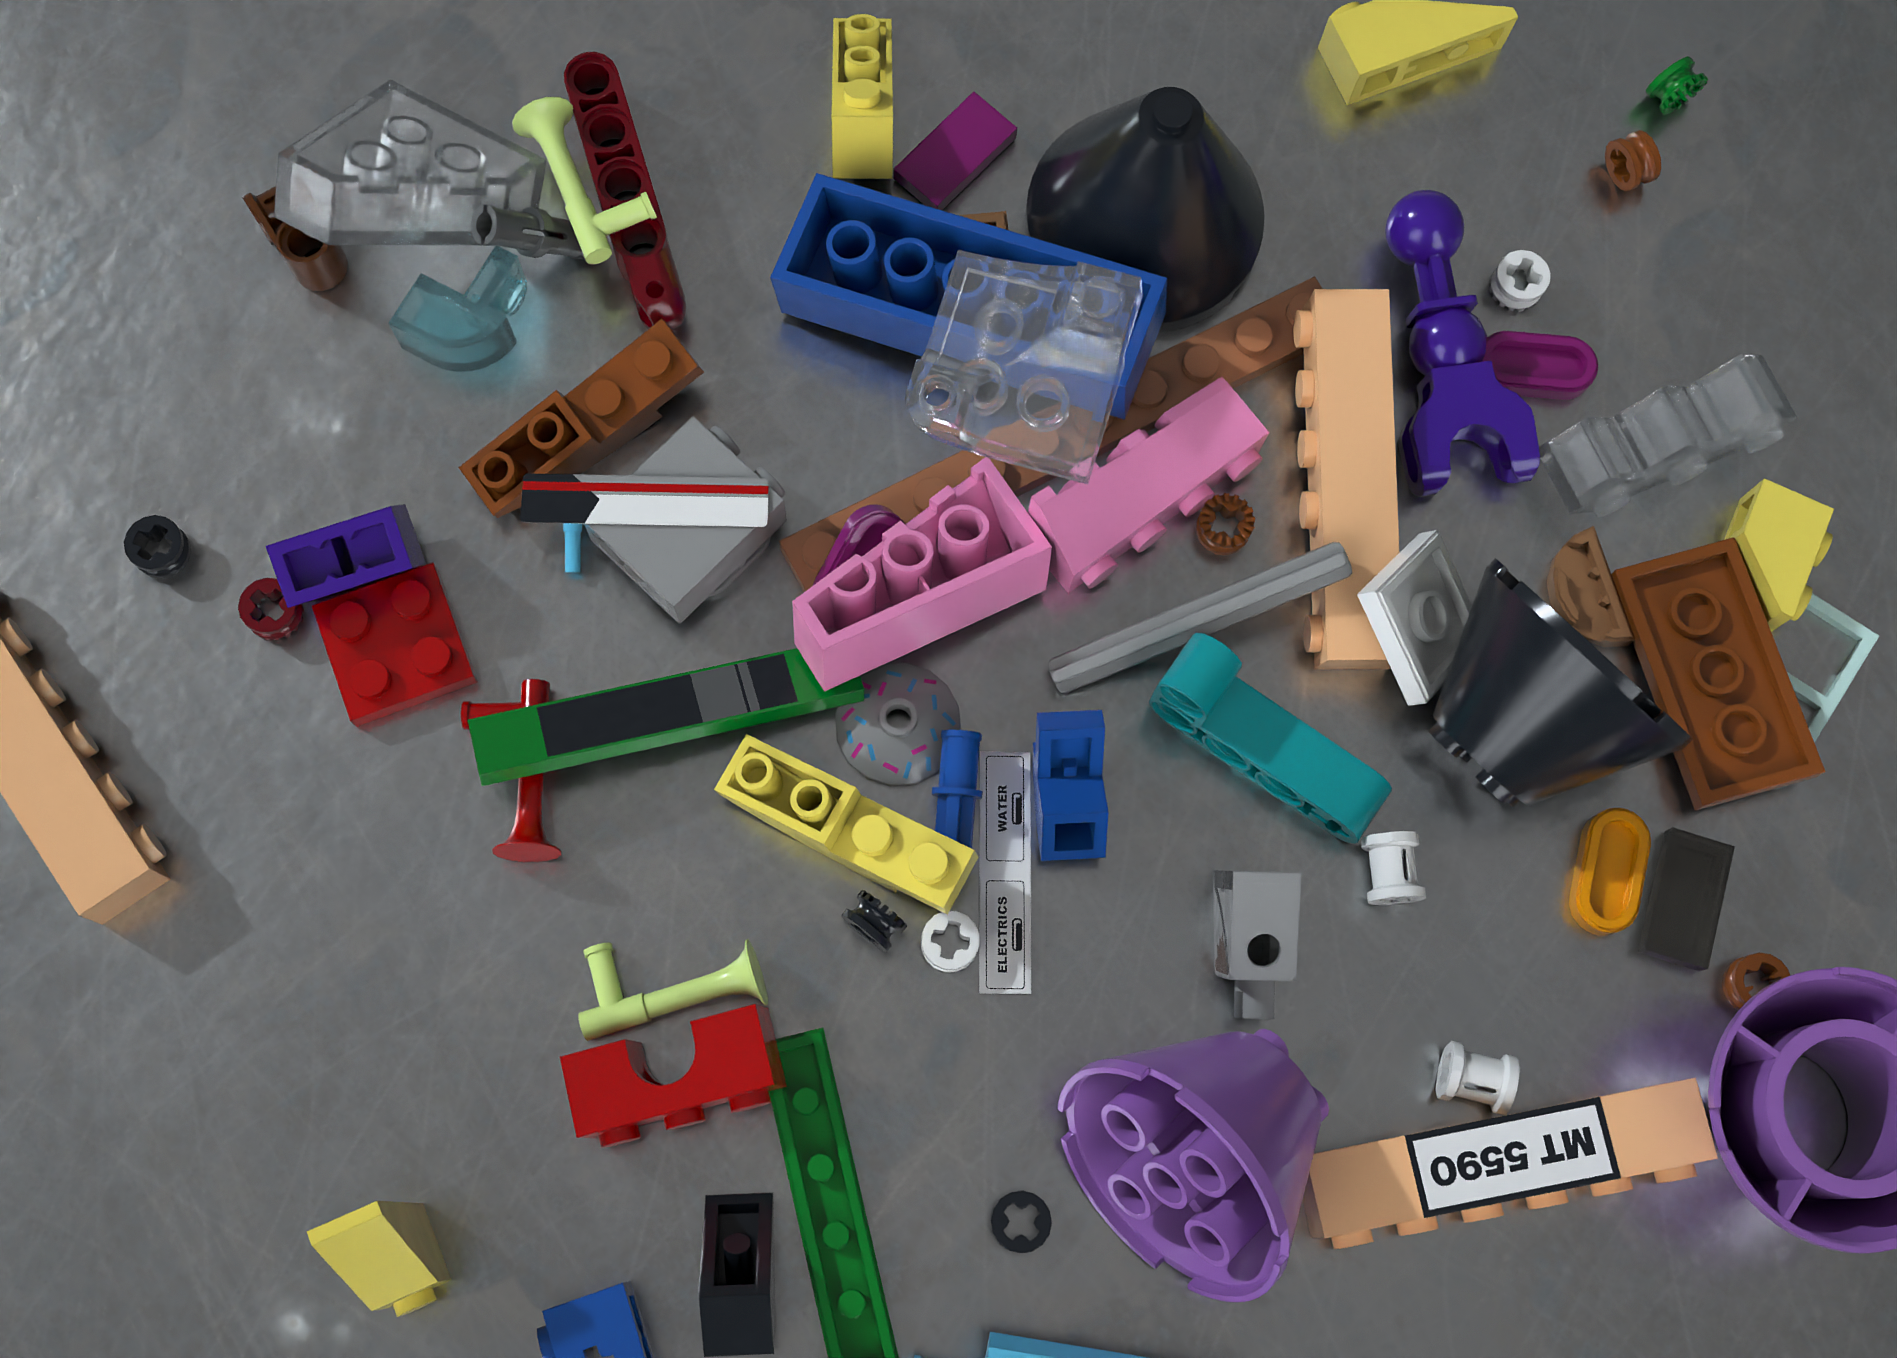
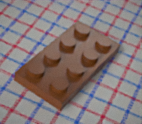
(1717, 673)

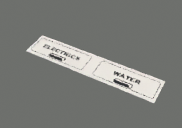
(1005, 873)

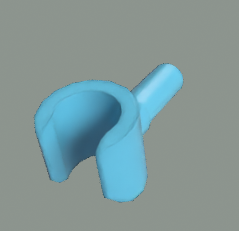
(572, 547)

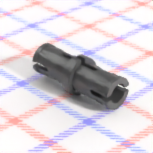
(505, 227)

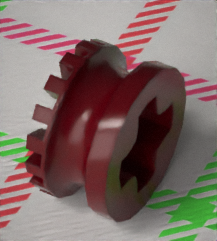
(267, 626)

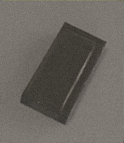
(1686, 899)

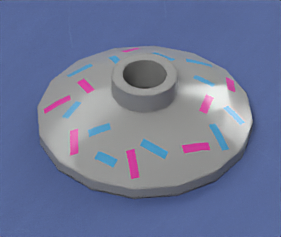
(890, 753)

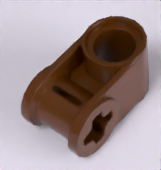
(315, 272)

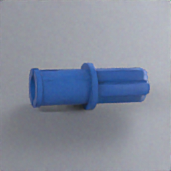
(958, 785)

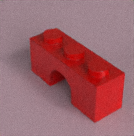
(616, 1093)

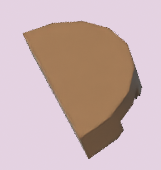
(1585, 592)

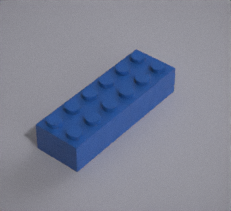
(885, 262)

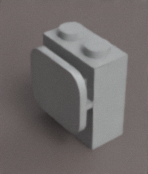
(689, 563)

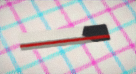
(644, 500)

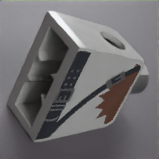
(1248, 907)

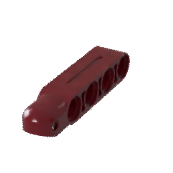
(620, 169)

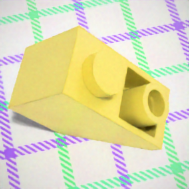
(1780, 542)

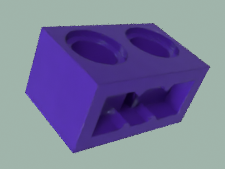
(345, 555)

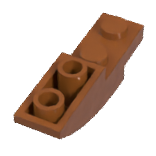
(587, 423)

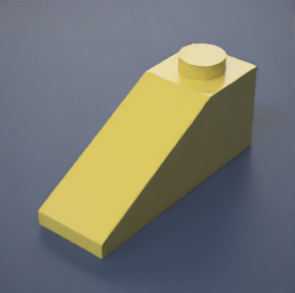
(1401, 41)
(384, 1254)

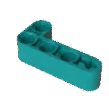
(1266, 741)

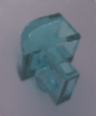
(462, 329)

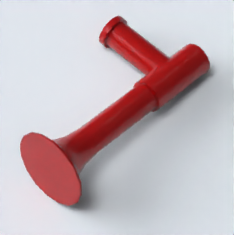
(527, 838)

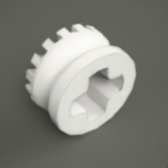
(1503, 283)
(967, 931)

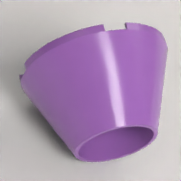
(1850, 1030)

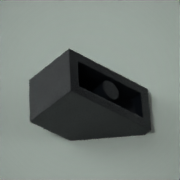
(738, 1275)

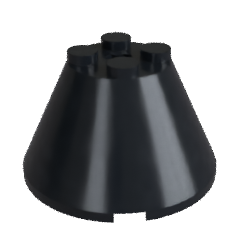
(1541, 700)

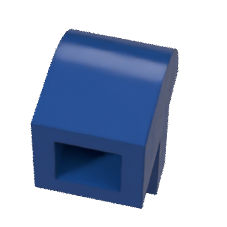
(1070, 785)

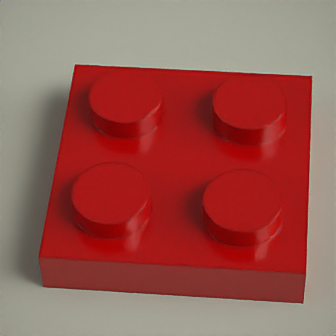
(394, 644)

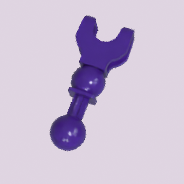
(1448, 346)

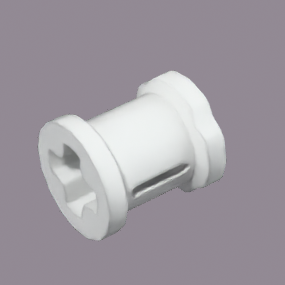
(1393, 868)
(1477, 1078)

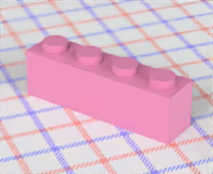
(1148, 484)
(924, 580)

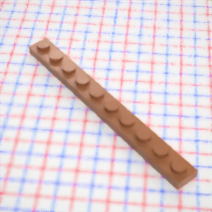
(1232, 350)

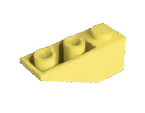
(862, 98)

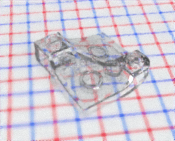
(1026, 361)

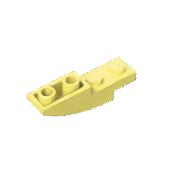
(846, 825)

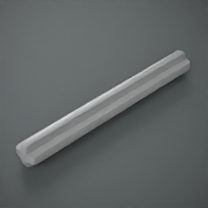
(1201, 615)

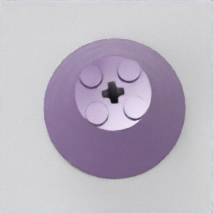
(1198, 1155)

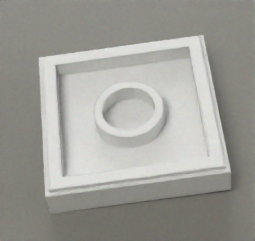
(1418, 615)

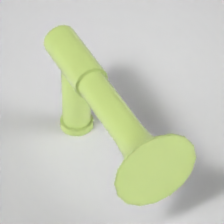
(545, 122)
(617, 1014)

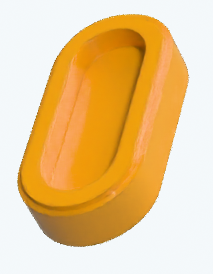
(1609, 871)

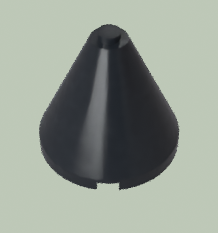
(1154, 193)

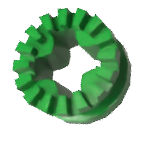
(1675, 84)

